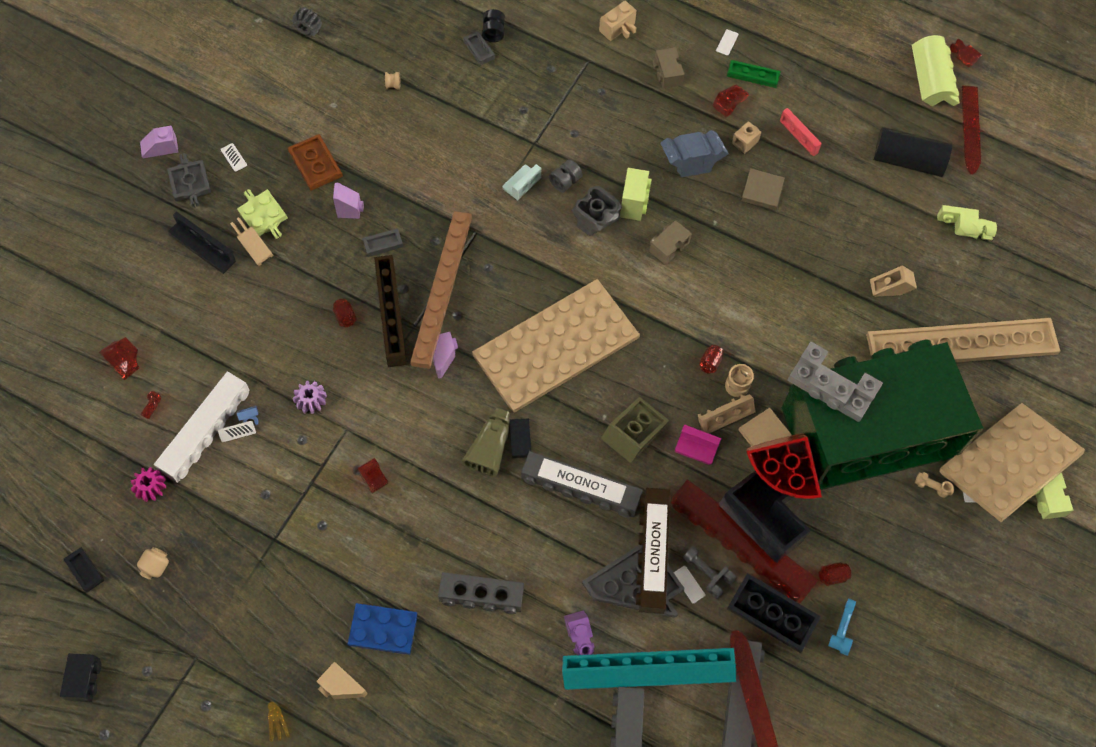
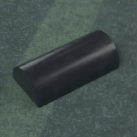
(912, 152)
(773, 613)

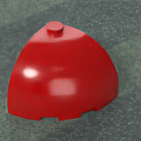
(787, 466)

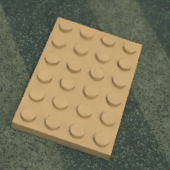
(1011, 461)

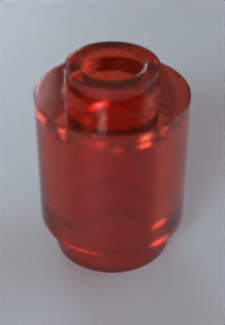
(344, 313)
(711, 359)
(835, 573)

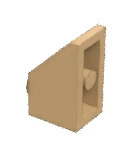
(893, 282)
(339, 684)

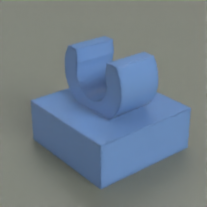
(248, 413)

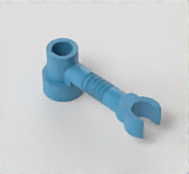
(839, 641)

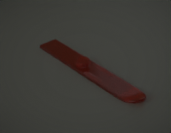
(971, 128)
(752, 691)

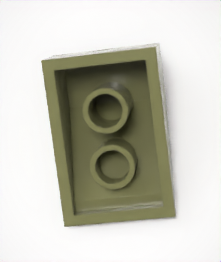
(634, 429)

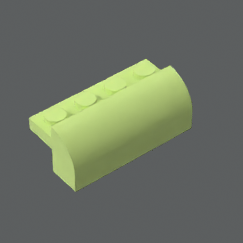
(935, 71)

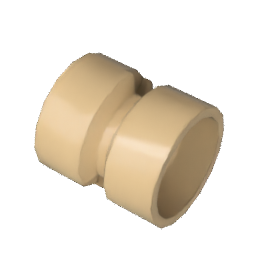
(739, 380)

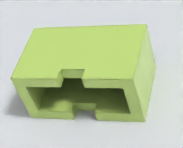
(1052, 500)

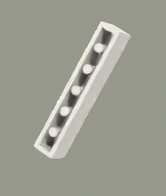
(202, 427)

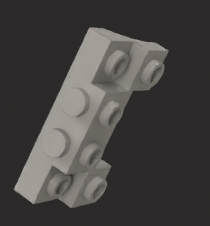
(831, 387)

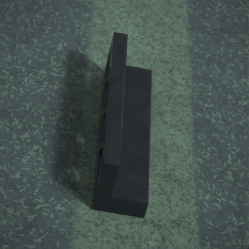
(201, 243)

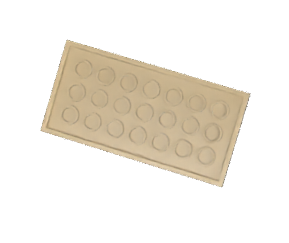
(555, 345)

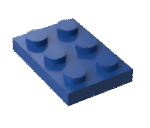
(382, 629)

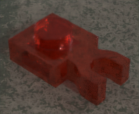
(966, 55)

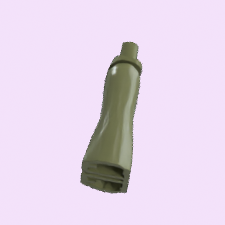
(489, 445)

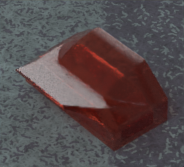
(121, 357)

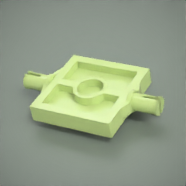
(262, 213)

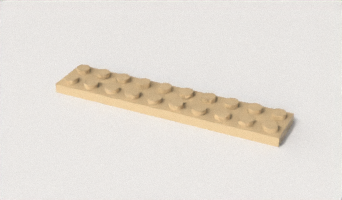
(976, 340)

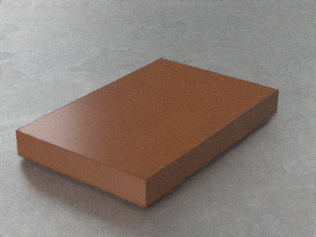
(315, 162)

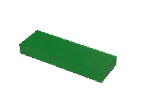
(753, 73)

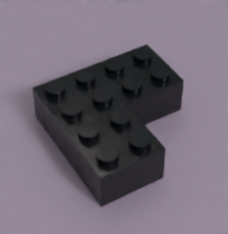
(764, 516)

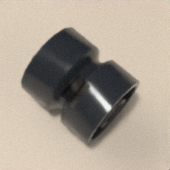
(493, 25)

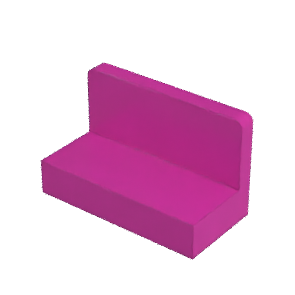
(697, 445)

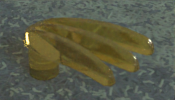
(274, 716)

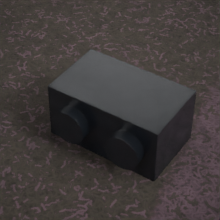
(80, 677)

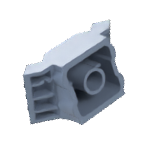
(694, 152)

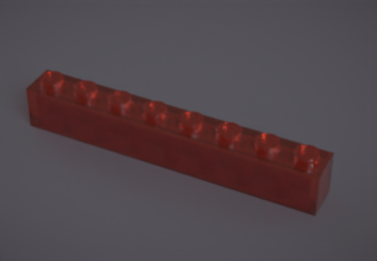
(708, 514)

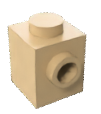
(746, 137)

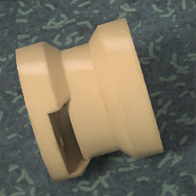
(392, 80)

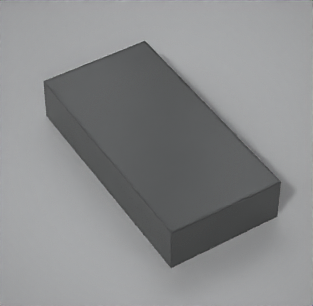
(479, 48)
(382, 242)

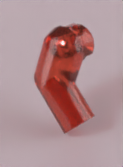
(154, 400)

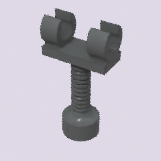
(727, 575)

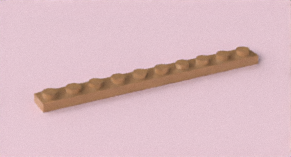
(441, 291)

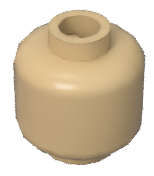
(152, 563)

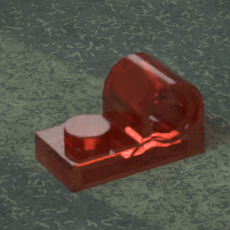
(728, 99)

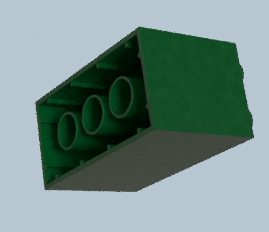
(912, 421)

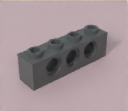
(451, 582)

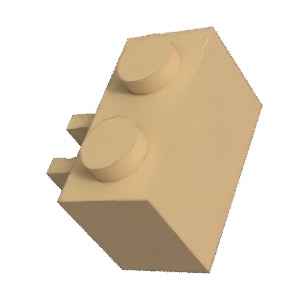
(618, 21)

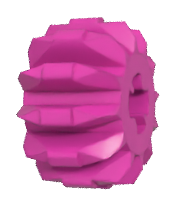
(142, 489)

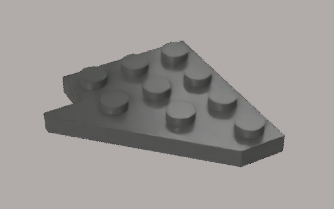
(617, 583)

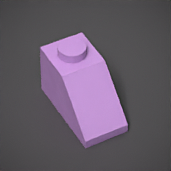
(159, 142)
(347, 202)
(444, 353)

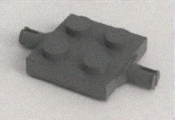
(189, 180)

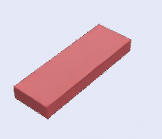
(800, 132)

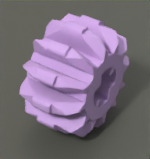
(302, 397)

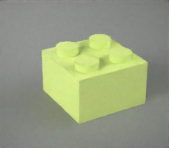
(635, 194)

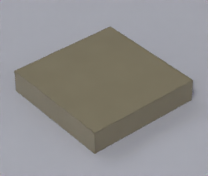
(763, 189)

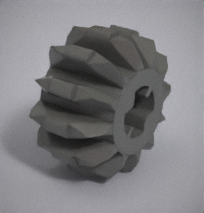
(306, 21)

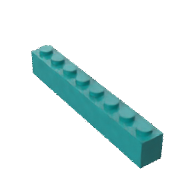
(649, 668)

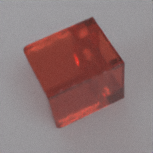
(372, 475)

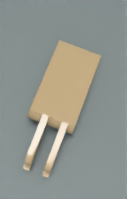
(252, 243)

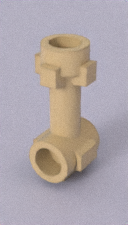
(943, 489)

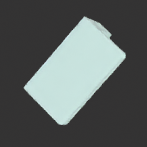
(522, 181)

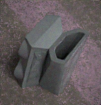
(596, 210)

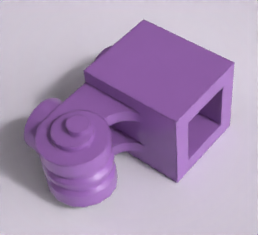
(580, 632)

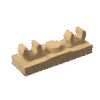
(727, 414)

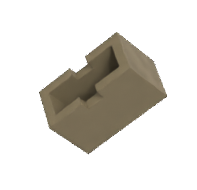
(669, 71)
(672, 238)

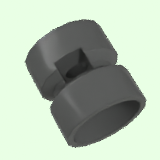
(565, 176)

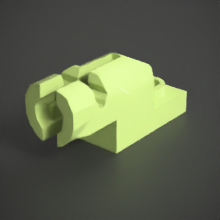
(967, 222)

